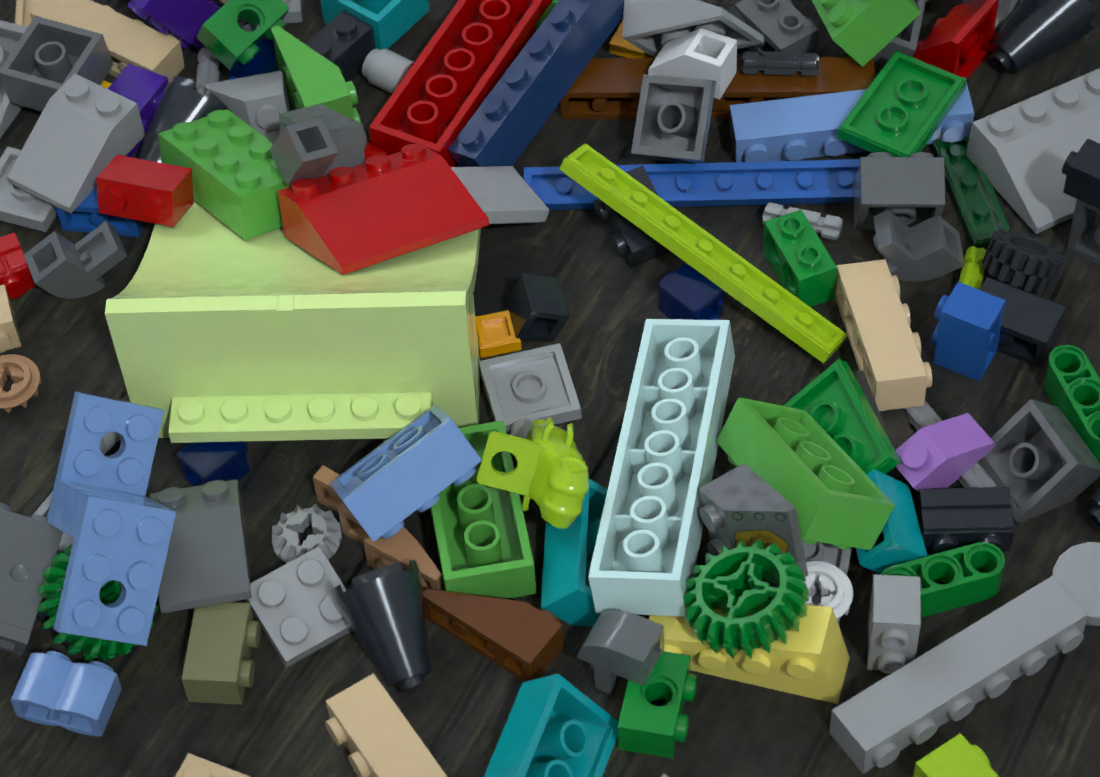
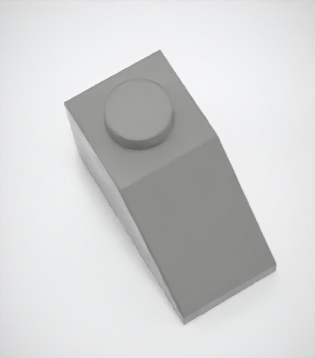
(255, 99)

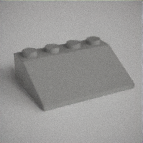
(1028, 145)

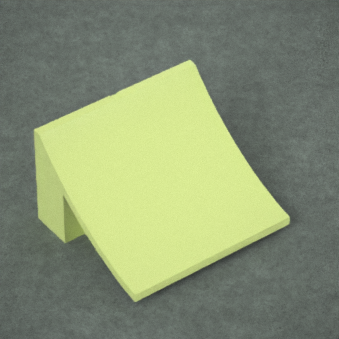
(286, 348)

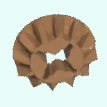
(25, 378)

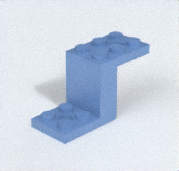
(112, 521)

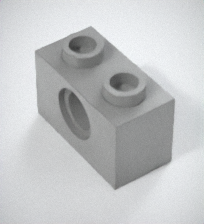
(893, 622)

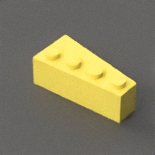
(808, 664)

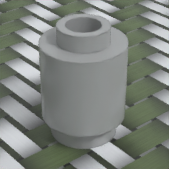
(385, 69)

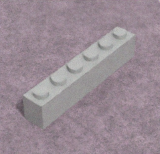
(958, 675)

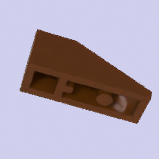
(499, 629)

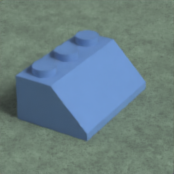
(406, 473)

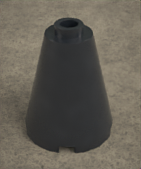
(1038, 31)
(177, 105)
(390, 622)

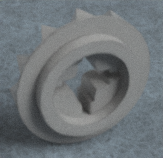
(325, 530)

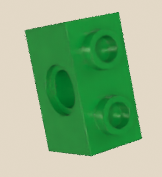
(229, 41)
(658, 728)

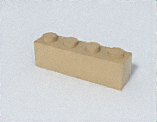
(125, 37)
(882, 334)
(377, 733)

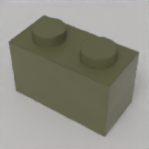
(220, 653)

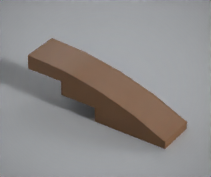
(383, 552)

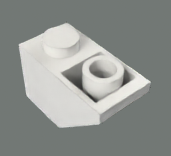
(699, 56)

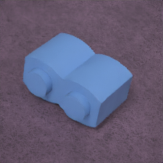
(66, 693)

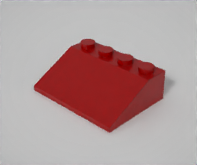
(379, 209)

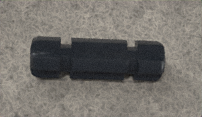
(780, 63)

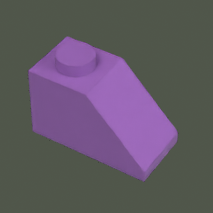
(943, 452)

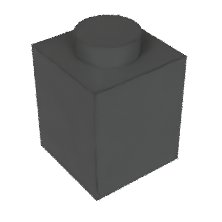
(303, 150)

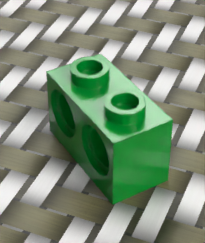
(799, 258)

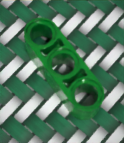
(1076, 391)
(959, 572)

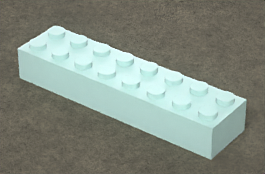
(661, 460)

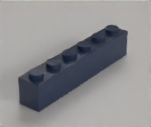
(535, 82)

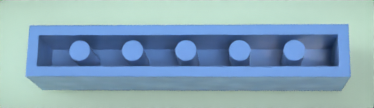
(810, 125)

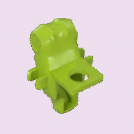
(546, 471)

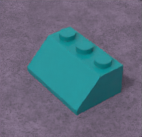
(568, 562)
(553, 733)

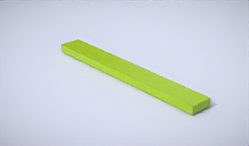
(704, 252)

